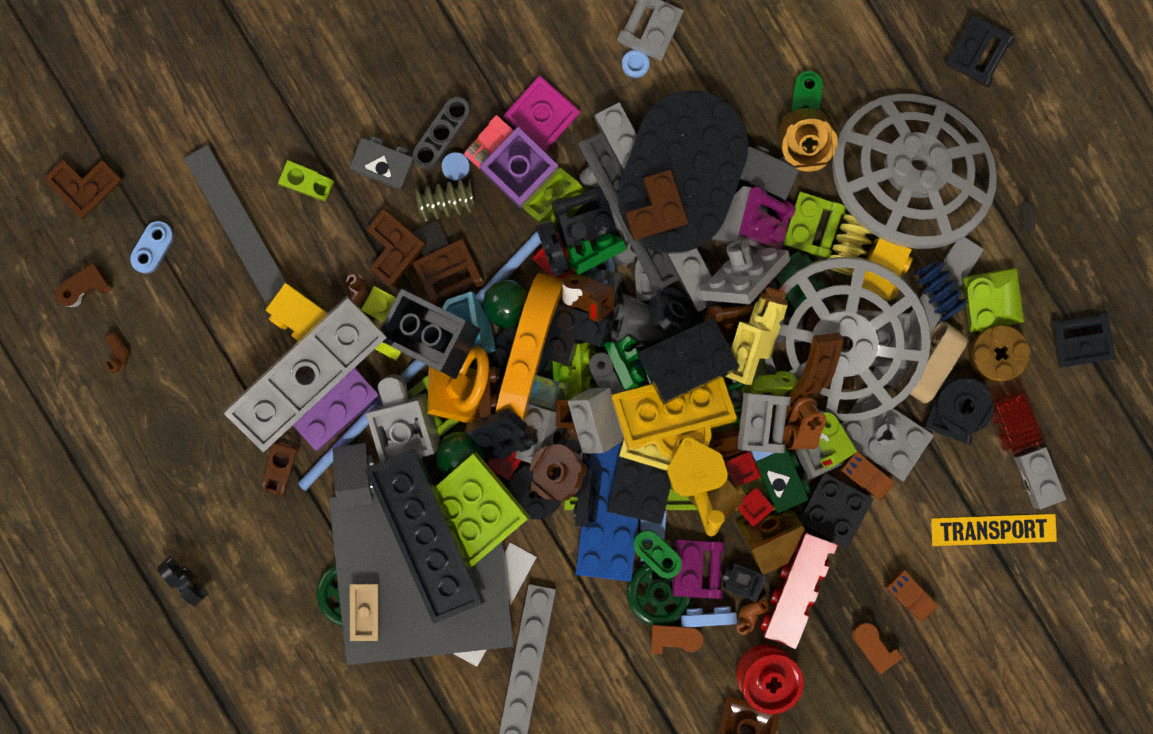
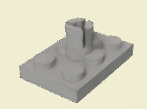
(744, 273)
(888, 438)

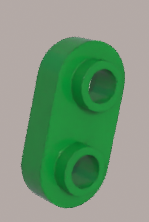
(807, 97)
(657, 553)

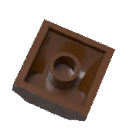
(742, 718)

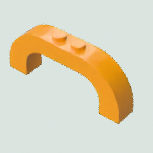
(529, 344)

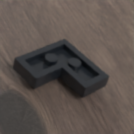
(570, 327)

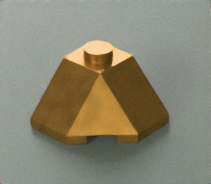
(772, 539)

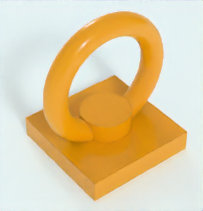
(459, 397)

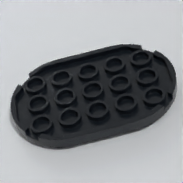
(706, 152)

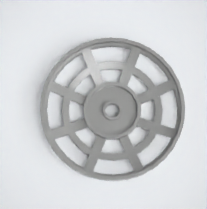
(907, 179)
(860, 329)

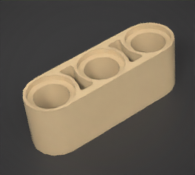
(945, 349)

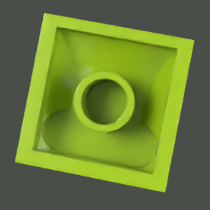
(992, 299)

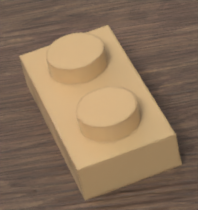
(364, 612)

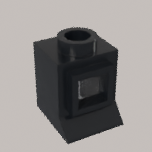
(743, 581)

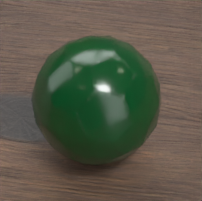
(505, 303)
(455, 450)

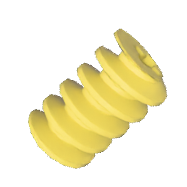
(851, 242)

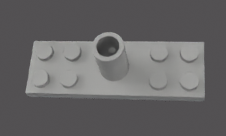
(286, 393)

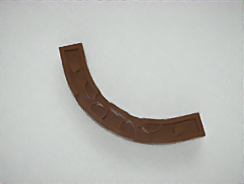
(817, 375)

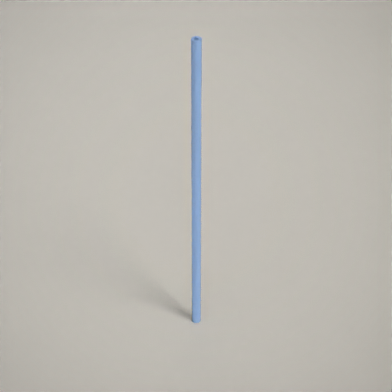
(415, 366)

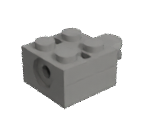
(401, 421)

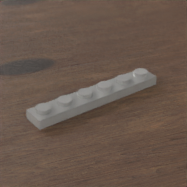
(527, 660)

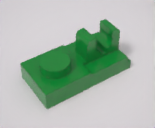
(595, 253)
(624, 363)

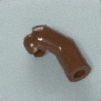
(119, 355)

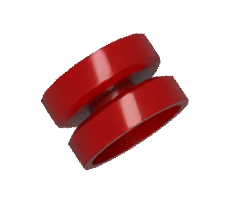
(769, 679)

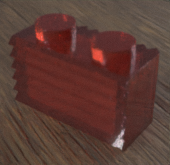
(1016, 423)

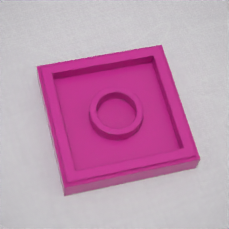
(542, 113)

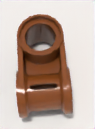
(804, 425)

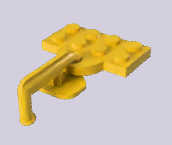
(685, 421)

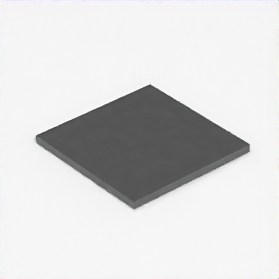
(370, 555)

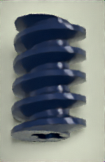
(941, 289)

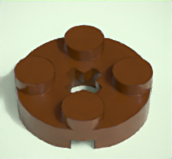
(571, 476)

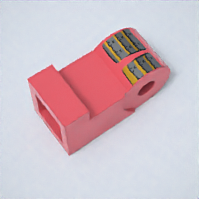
(488, 141)

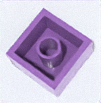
(519, 167)

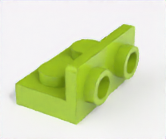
(558, 186)
(579, 374)

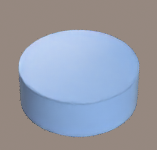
(635, 64)
(455, 166)

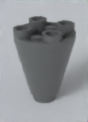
(633, 320)

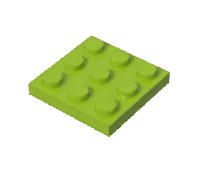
(479, 508)

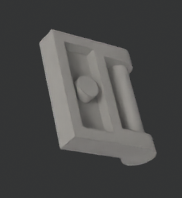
(658, 30)
(756, 422)

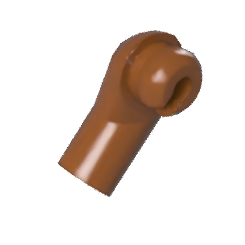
(357, 289)
(748, 616)

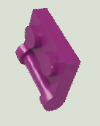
(762, 227)
(689, 579)

